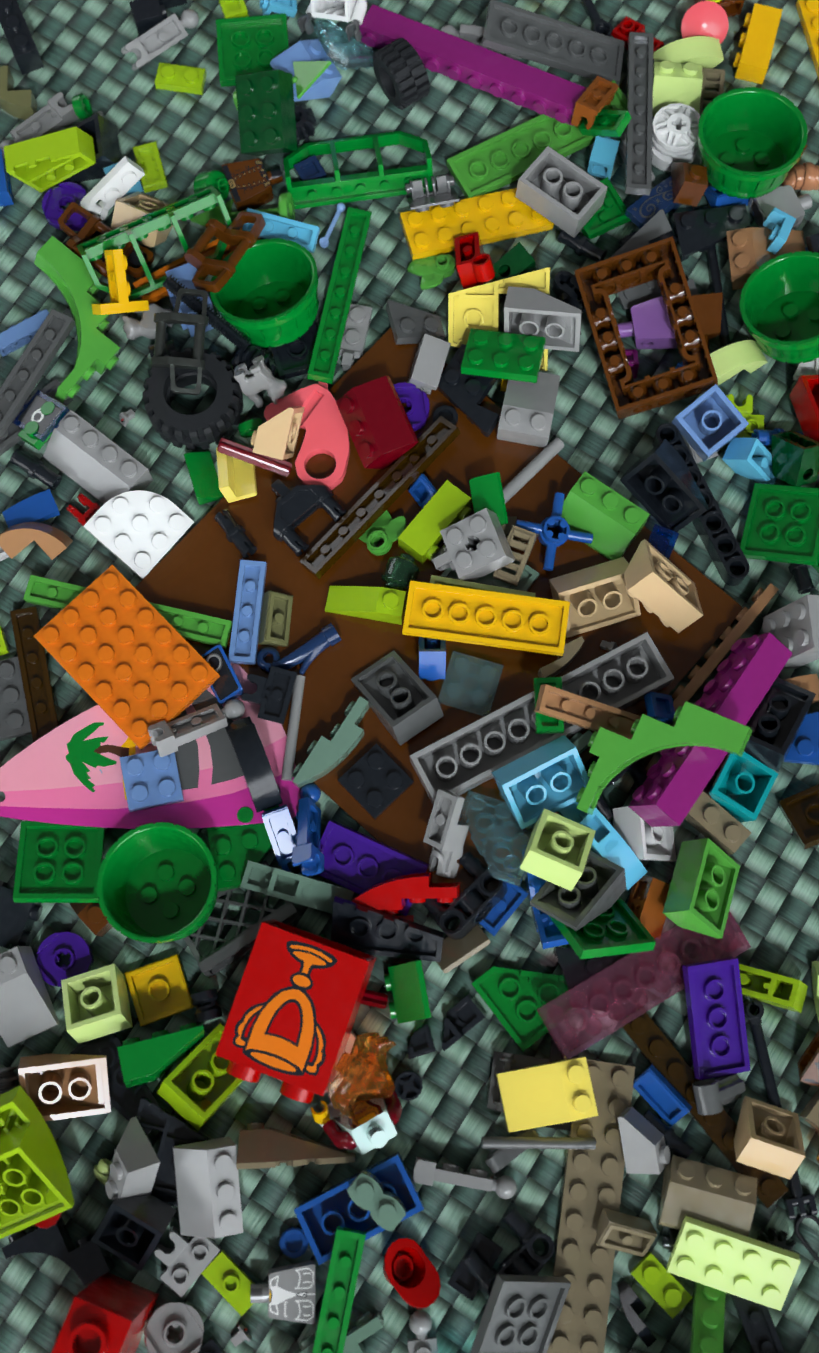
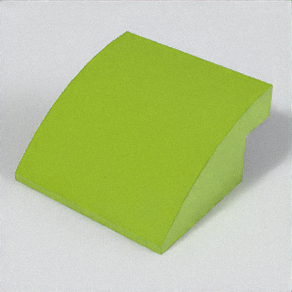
(31, 1166)

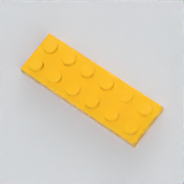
(493, 215)
(486, 618)

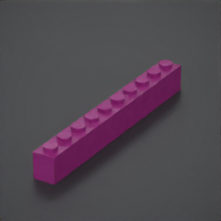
(475, 65)

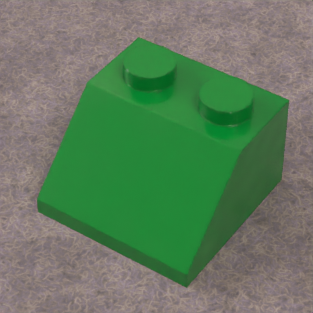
(408, 992)

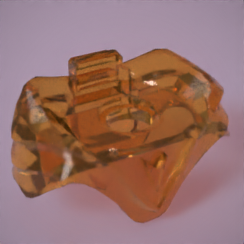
(362, 1074)

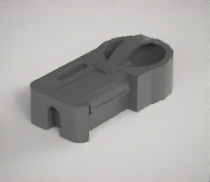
(504, 1156)

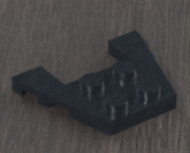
(468, 393)
(174, 1134)

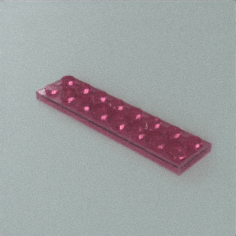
(632, 986)

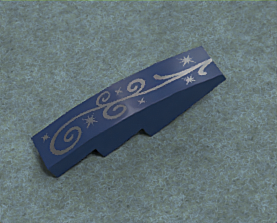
(647, 206)

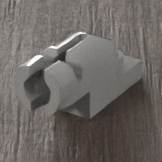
(446, 834)

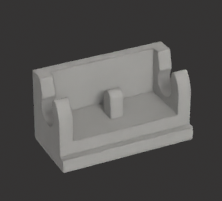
(428, 363)

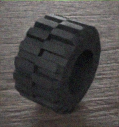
(401, 73)

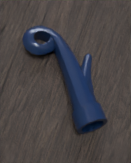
(306, 653)

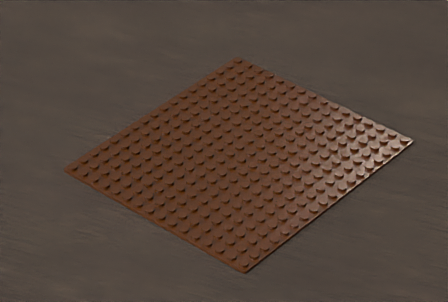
(204, 573)

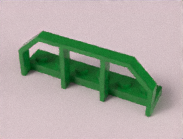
(357, 186)
(139, 229)

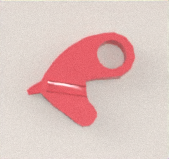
(324, 431)

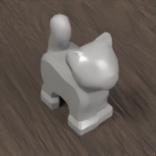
(145, 327)
(257, 379)

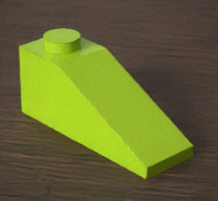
(367, 603)
(772, 988)

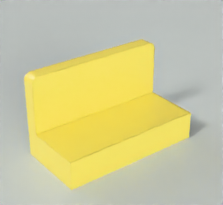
(235, 478)

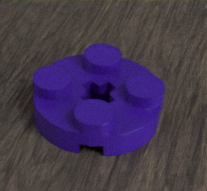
(61, 196)
(417, 401)
(65, 943)

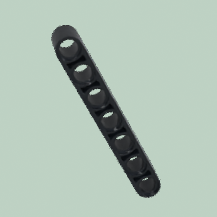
(709, 537)

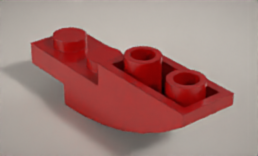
(417, 887)

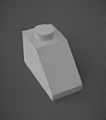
(642, 1144)

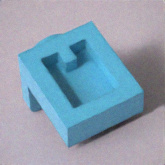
(286, 7)
(781, 226)

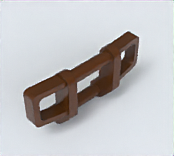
(92, 225)
(230, 236)

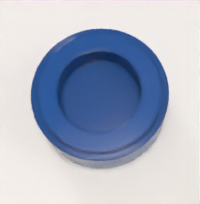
(293, 1242)

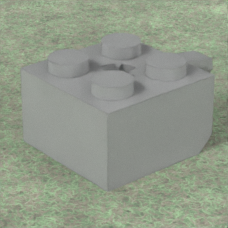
(462, 538)

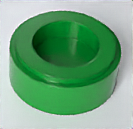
(82, 106)
(247, 428)

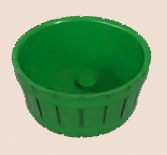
(750, 141)
(271, 293)
(783, 307)
(158, 883)

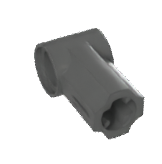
(714, 1093)

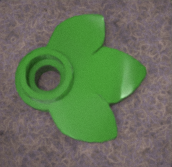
(433, 269)
(384, 530)

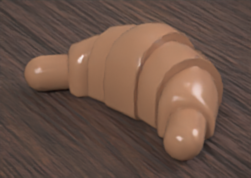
(803, 177)

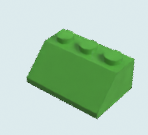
(605, 514)
(701, 888)

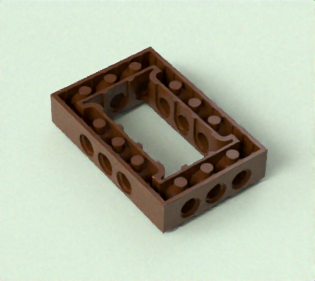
(626, 271)

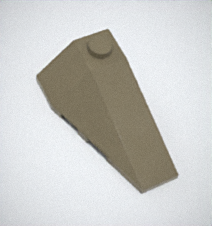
(269, 1147)

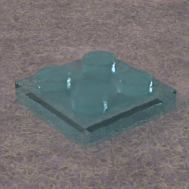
(470, 683)

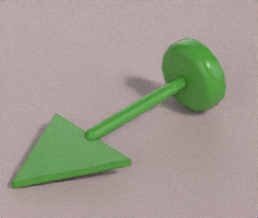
(304, 75)
(285, 209)

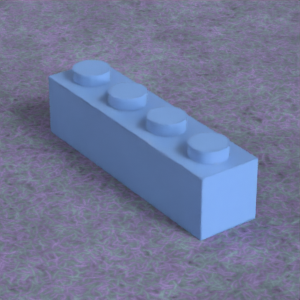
(21, 334)

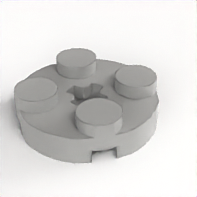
(177, 1315)

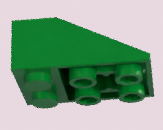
(150, 1058)

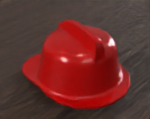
(411, 1273)

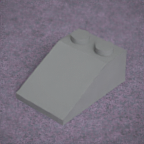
(541, 315)
(529, 410)
(23, 997)

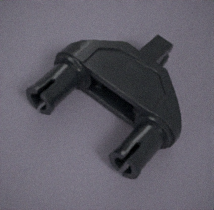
(296, 505)

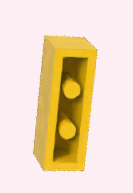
(757, 43)

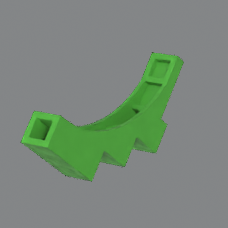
(74, 281)
(692, 728)

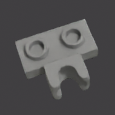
(185, 1259)

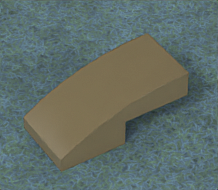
(570, 652)

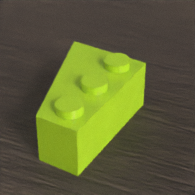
(50, 157)

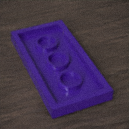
(362, 861)
(716, 1018)

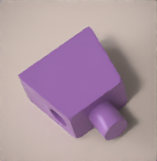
(649, 326)

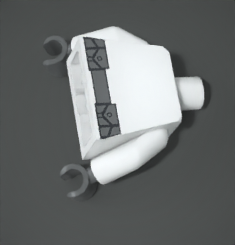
(335, 10)

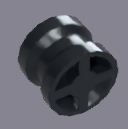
(404, 1085)

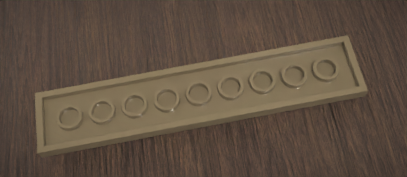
(591, 1183)

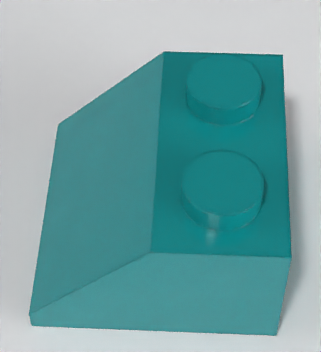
(742, 786)

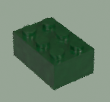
(266, 113)

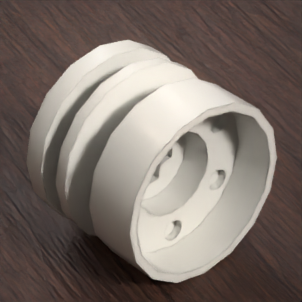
(674, 135)

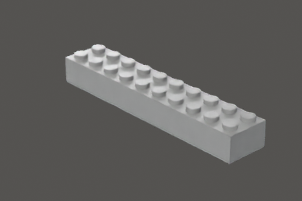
(478, 749)

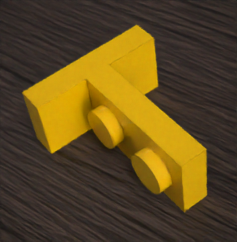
(118, 287)

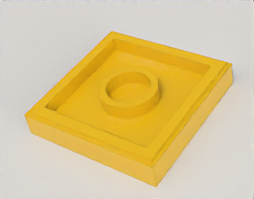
(159, 990)

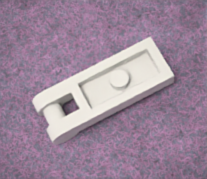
(112, 187)

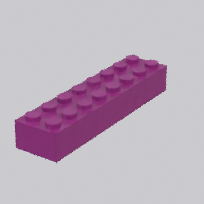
(733, 693)

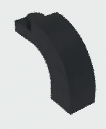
(254, 764)

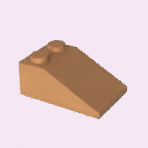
(749, 251)
(66, 1084)

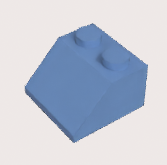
(309, 51)

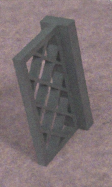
(243, 941)

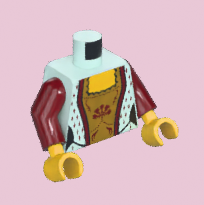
(371, 1126)

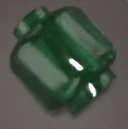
(400, 572)

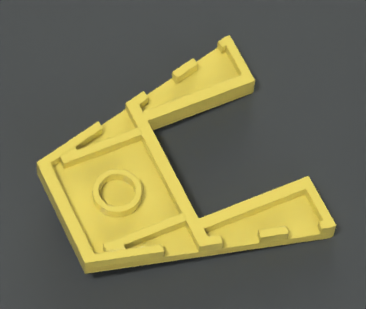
(479, 306)

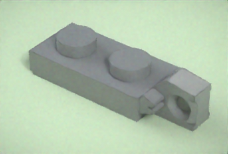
(355, 335)

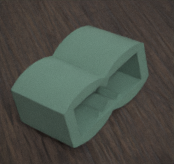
(383, 1205)

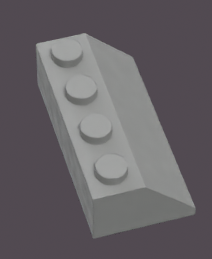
(94, 460)

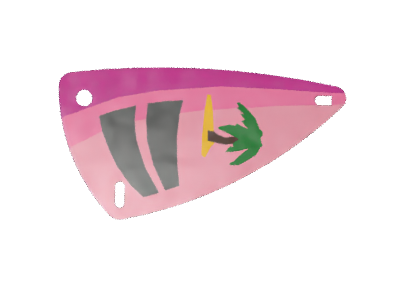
(63, 784)

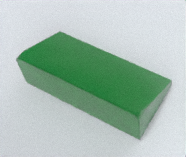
(203, 476)
(488, 493)

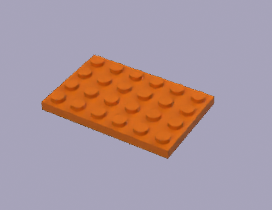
(126, 656)

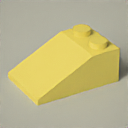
(547, 1094)

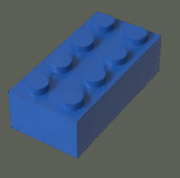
(335, 1208)

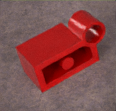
(471, 261)

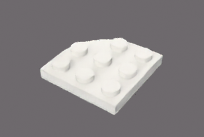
(138, 528)

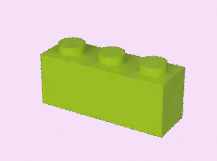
(443, 510)

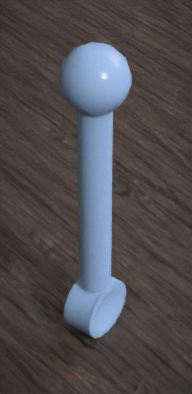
(324, 242)

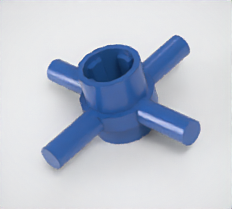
(545, 536)

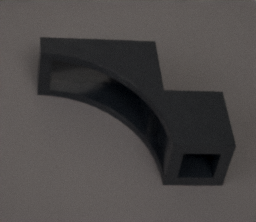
(151, 12)
(86, 1260)

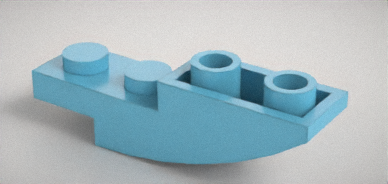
(607, 842)

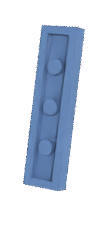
(247, 612)

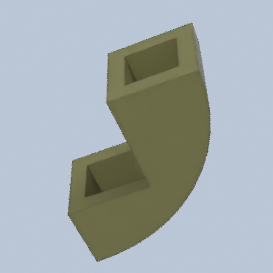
(15, 102)

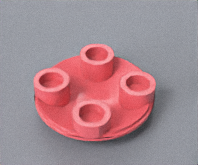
(705, 19)

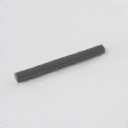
(538, 1142)

